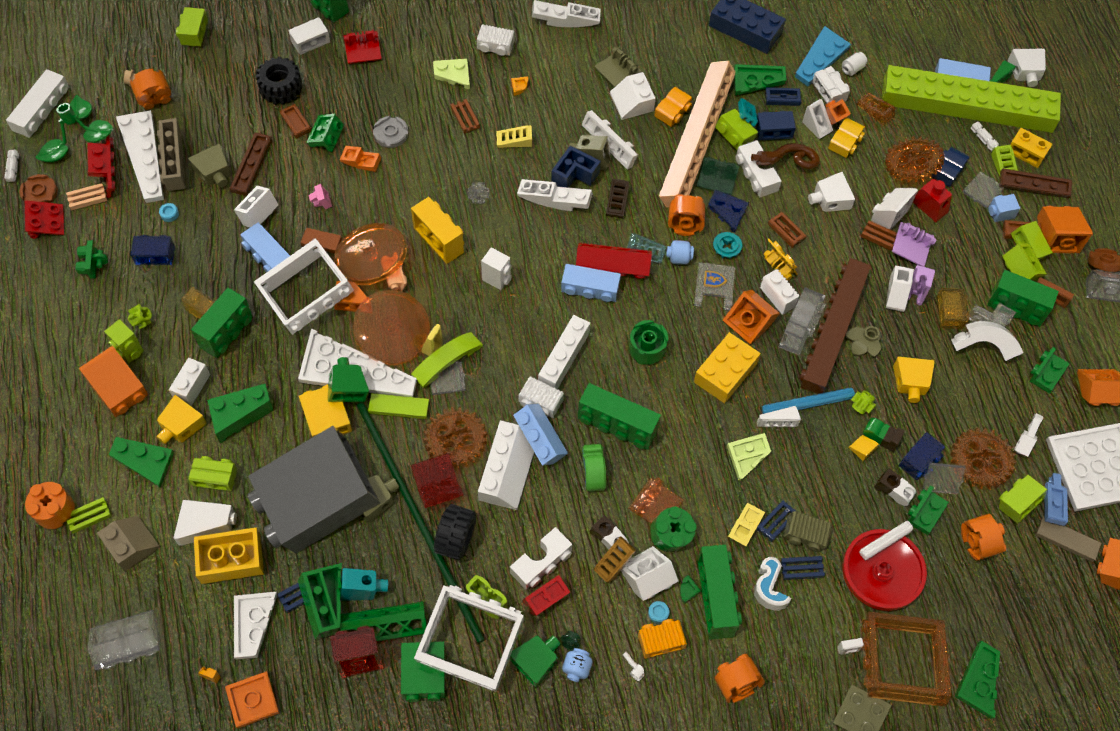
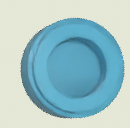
(169, 212)
(658, 612)

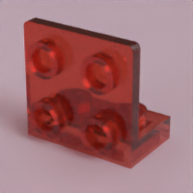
(436, 480)

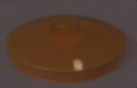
(370, 253)
(391, 327)

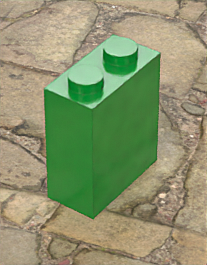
(420, 680)

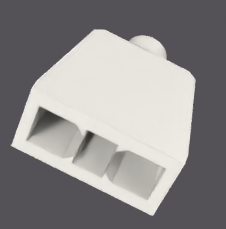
(1029, 65)
(833, 194)

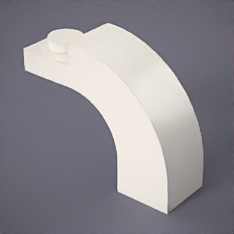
(989, 332)

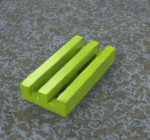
(103, 507)

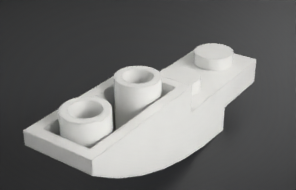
(561, 16)
(556, 197)

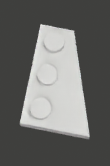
(250, 622)

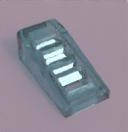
(647, 243)

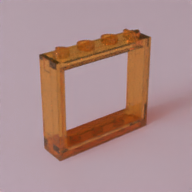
(932, 696)

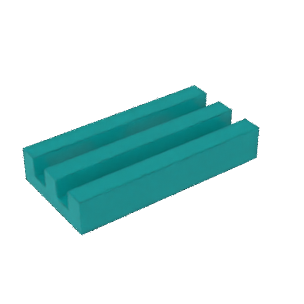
(748, 111)

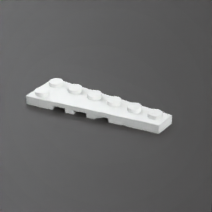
(141, 145)

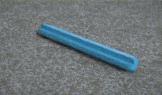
(811, 401)

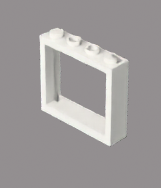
(292, 266)
(473, 600)

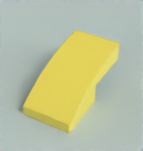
(746, 524)

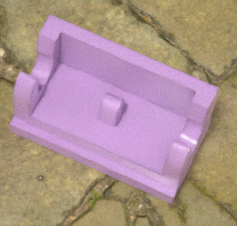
(921, 283)

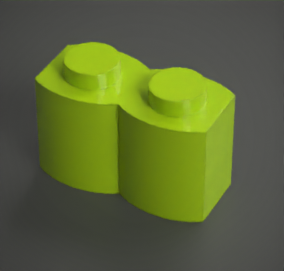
(482, 587)

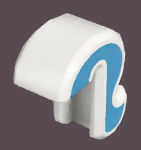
(763, 589)

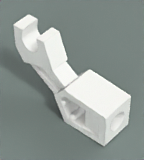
(1028, 437)

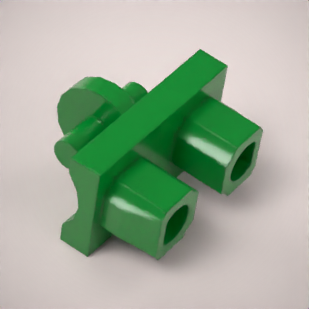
(93, 259)

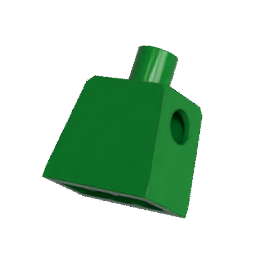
(346, 383)
(535, 658)

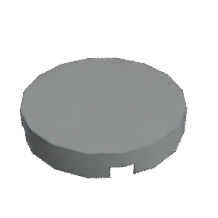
(390, 132)

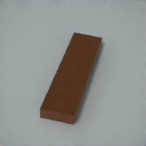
(250, 164)
(1035, 183)

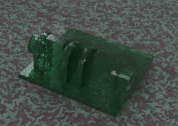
(718, 175)

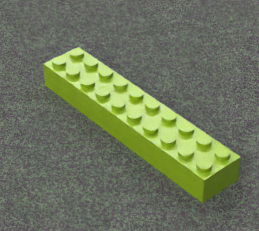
(971, 98)

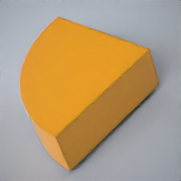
(519, 85)
(209, 674)

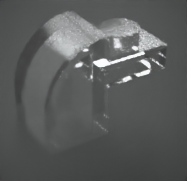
(1002, 315)

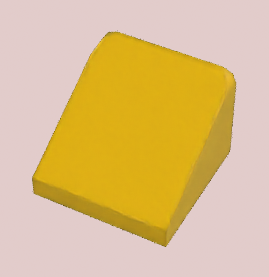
(863, 447)

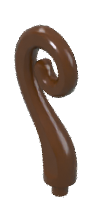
(768, 158)

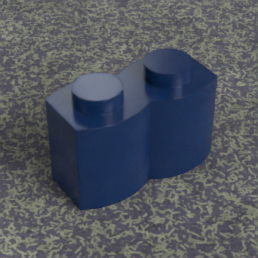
(953, 165)

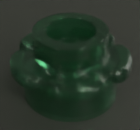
(571, 640)

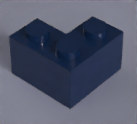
(575, 165)

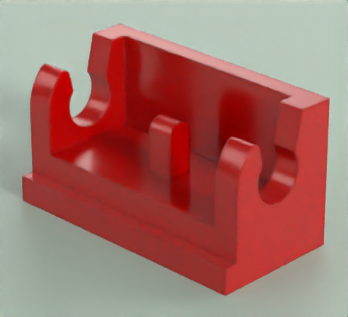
(546, 595)

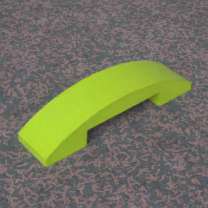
(444, 357)

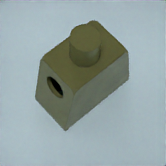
(596, 147)
(211, 166)
(383, 492)

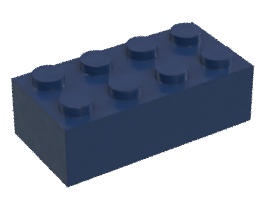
(747, 23)

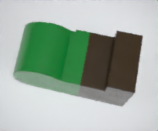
(883, 434)

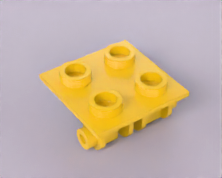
(777, 258)

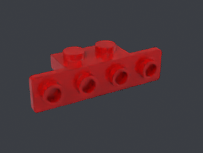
(99, 162)

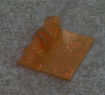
(653, 500)

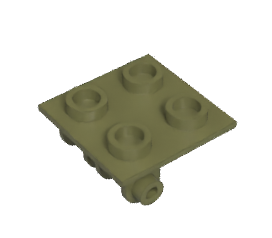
(617, 67)
(861, 712)

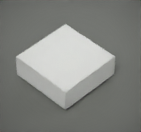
(850, 646)

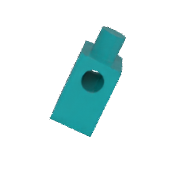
(360, 584)

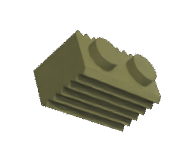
(807, 530)

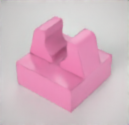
(320, 197)

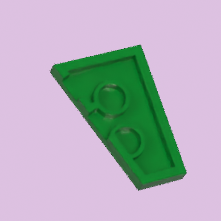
(757, 77)
(145, 459)
(979, 680)

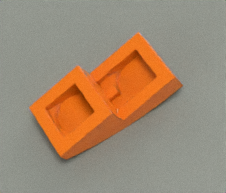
(359, 159)

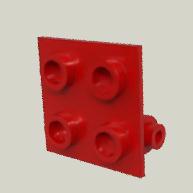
(362, 47)
(43, 218)

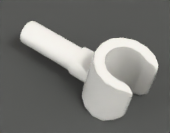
(638, 671)

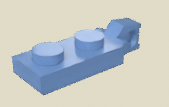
(1056, 501)

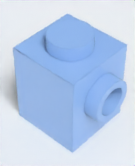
(1004, 207)

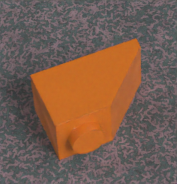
(352, 301)

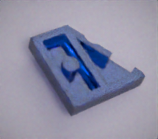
(728, 208)

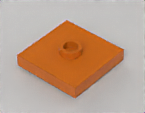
(252, 700)

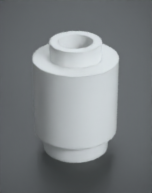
(854, 63)

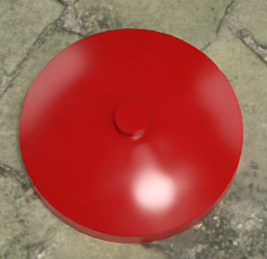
(889, 577)

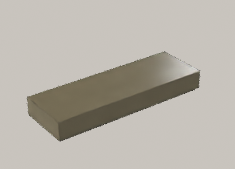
(1068, 539)

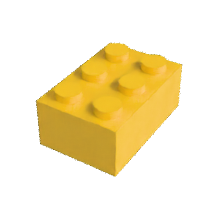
(438, 230)
(726, 367)
(228, 555)

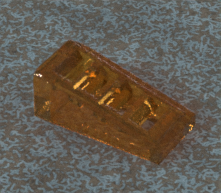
(882, 116)

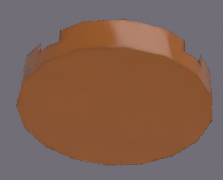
(39, 189)
(1105, 259)

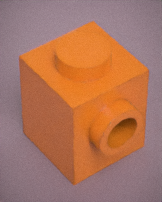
(837, 111)

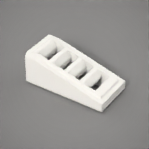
(781, 418)

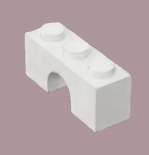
(762, 180)
(529, 572)

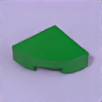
(688, 589)

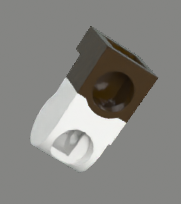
(895, 487)
(606, 532)

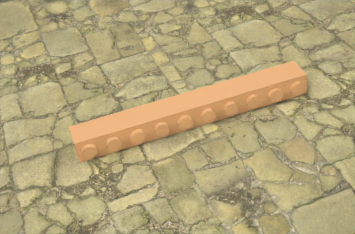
(698, 131)

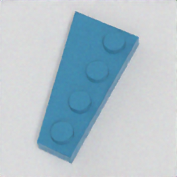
(822, 54)

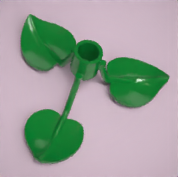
(69, 114)

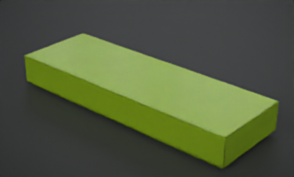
(398, 406)

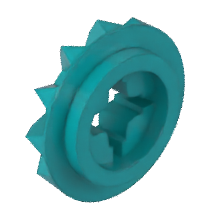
(727, 238)

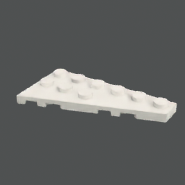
(323, 354)

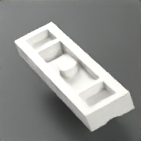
(599, 127)

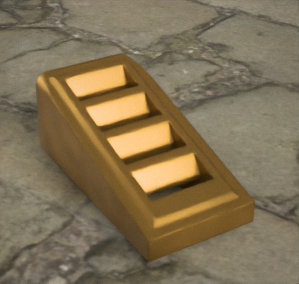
(605, 568)

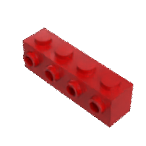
(614, 259)

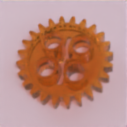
(914, 159)
(449, 423)
(986, 474)

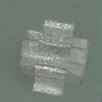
(478, 193)

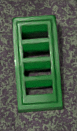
(1004, 72)

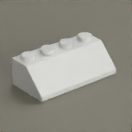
(506, 467)

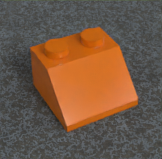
(750, 316)
(1100, 386)

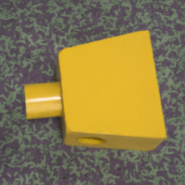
(913, 376)
(179, 421)

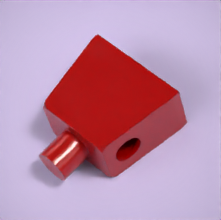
(933, 199)

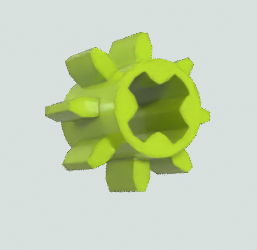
(139, 316)
(863, 402)

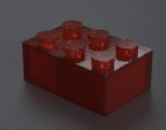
(356, 651)

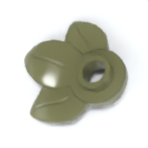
(862, 342)

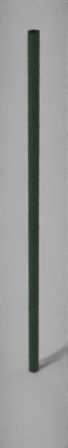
(418, 518)

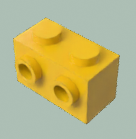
(1030, 147)

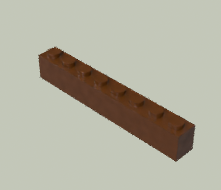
(835, 327)

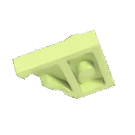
(452, 71)
(748, 453)

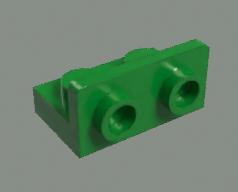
(325, 132)
(1049, 371)
(927, 511)

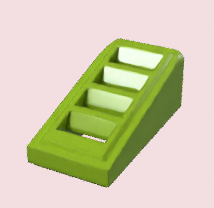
(1004, 153)

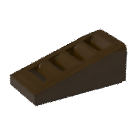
(617, 187)

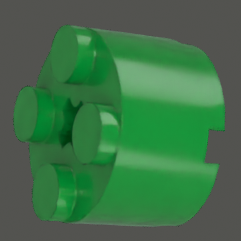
(648, 342)
(683, 527)

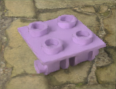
(913, 243)

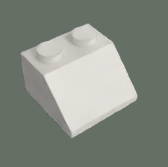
(633, 96)
(893, 207)
(649, 573)

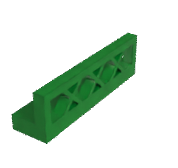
(386, 616)

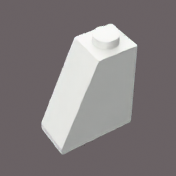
(203, 519)

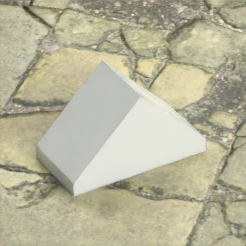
(817, 119)

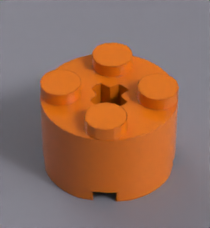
(150, 88)
(686, 214)
(49, 504)
(983, 536)
(738, 678)

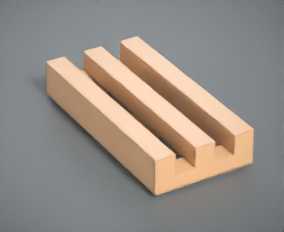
(85, 194)

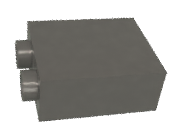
(311, 491)

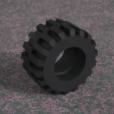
(276, 70)
(454, 532)

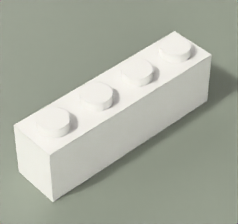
(37, 103)
(564, 352)

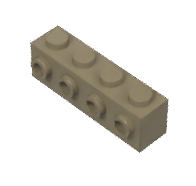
(171, 154)

